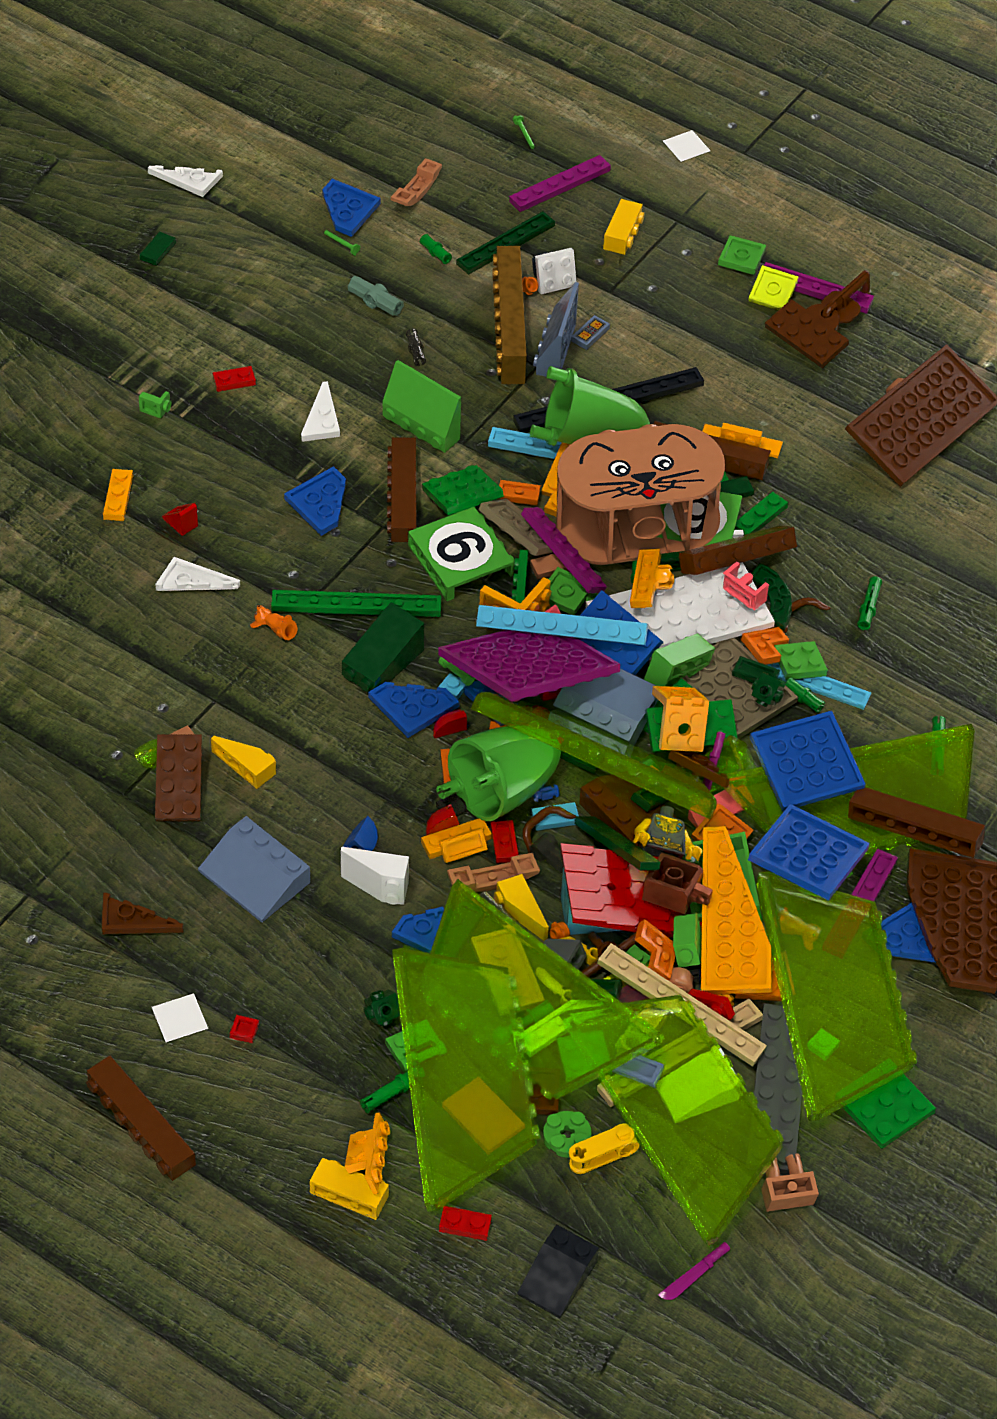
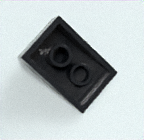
(559, 1271)

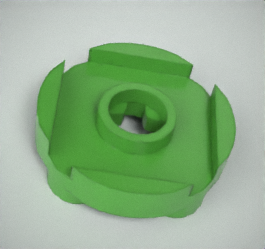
(563, 1121)

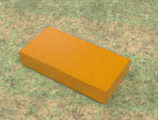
(463, 845)

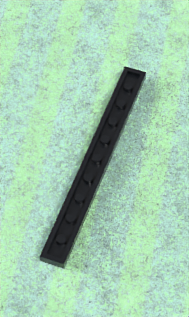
(638, 391)

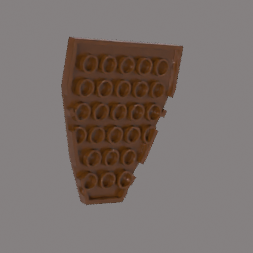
(957, 915)

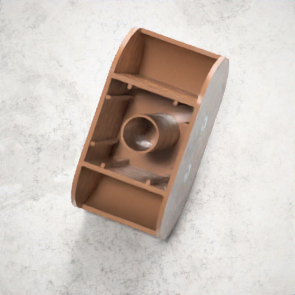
(618, 479)

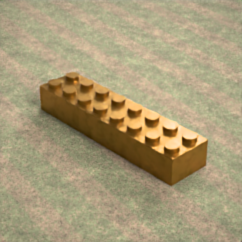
(509, 315)

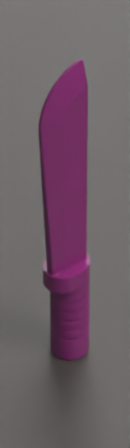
(715, 754)
(683, 1282)

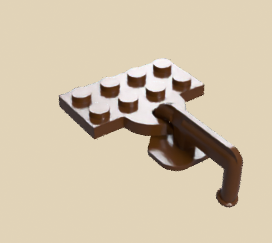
(815, 328)

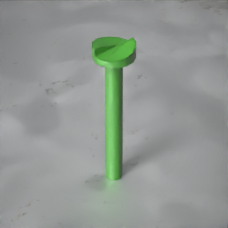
(517, 120)
(354, 248)

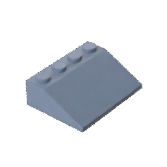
(558, 333)
(610, 704)
(255, 869)

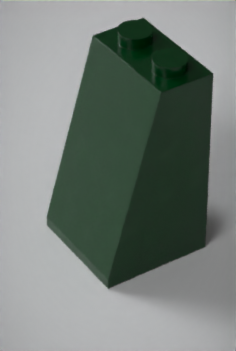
(384, 649)

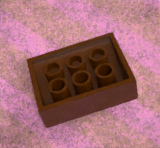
(611, 802)

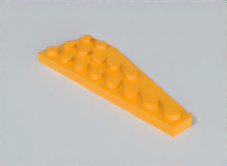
(734, 941)

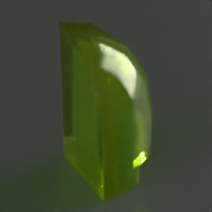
(147, 754)

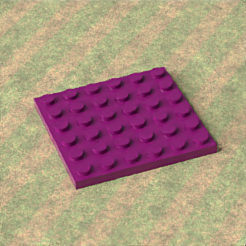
(528, 663)

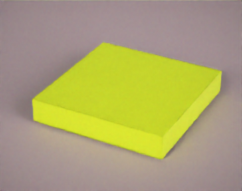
(773, 288)

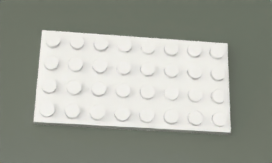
(699, 607)

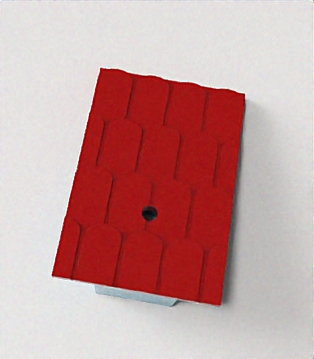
(606, 893)

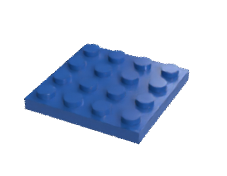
(630, 656)
(807, 760)
(809, 852)

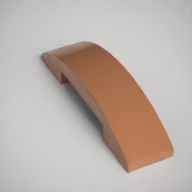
(419, 185)
(487, 877)

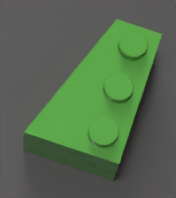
(678, 660)

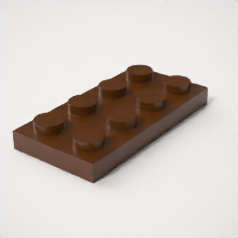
(178, 777)

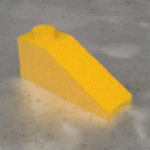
(246, 760)
(522, 905)

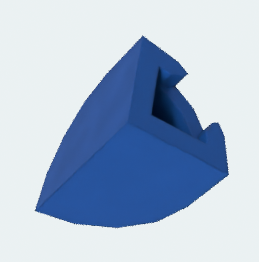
(363, 836)

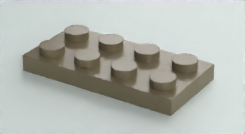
(510, 520)

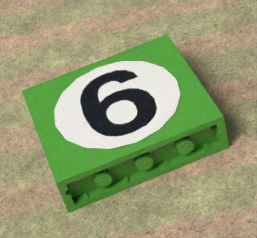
(729, 510)
(459, 550)

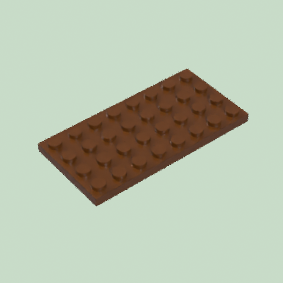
(922, 415)

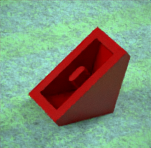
(182, 518)

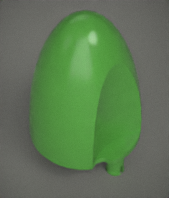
(585, 409)
(498, 770)

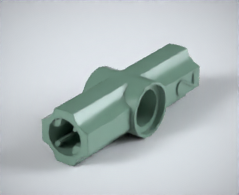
(375, 296)

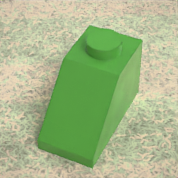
(687, 940)

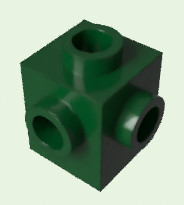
(768, 689)
(382, 1007)

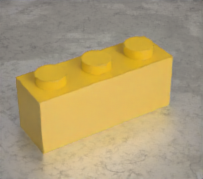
(623, 226)
(347, 1189)

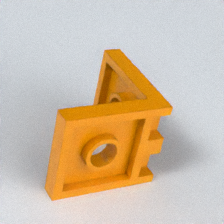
(535, 601)
(681, 707)

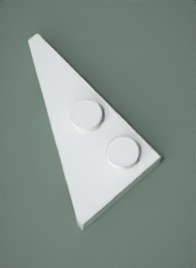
(187, 178)
(322, 418)
(189, 576)

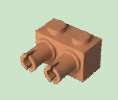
(789, 1190)

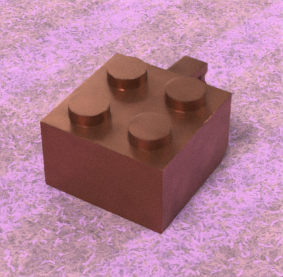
(676, 884)

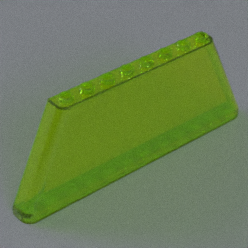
(601, 751)
(917, 768)
(835, 993)
(568, 1020)
(463, 1070)
(697, 1119)

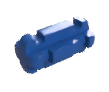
(546, 793)

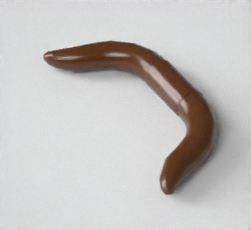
(807, 601)
(536, 819)

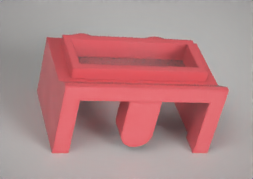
(739, 588)

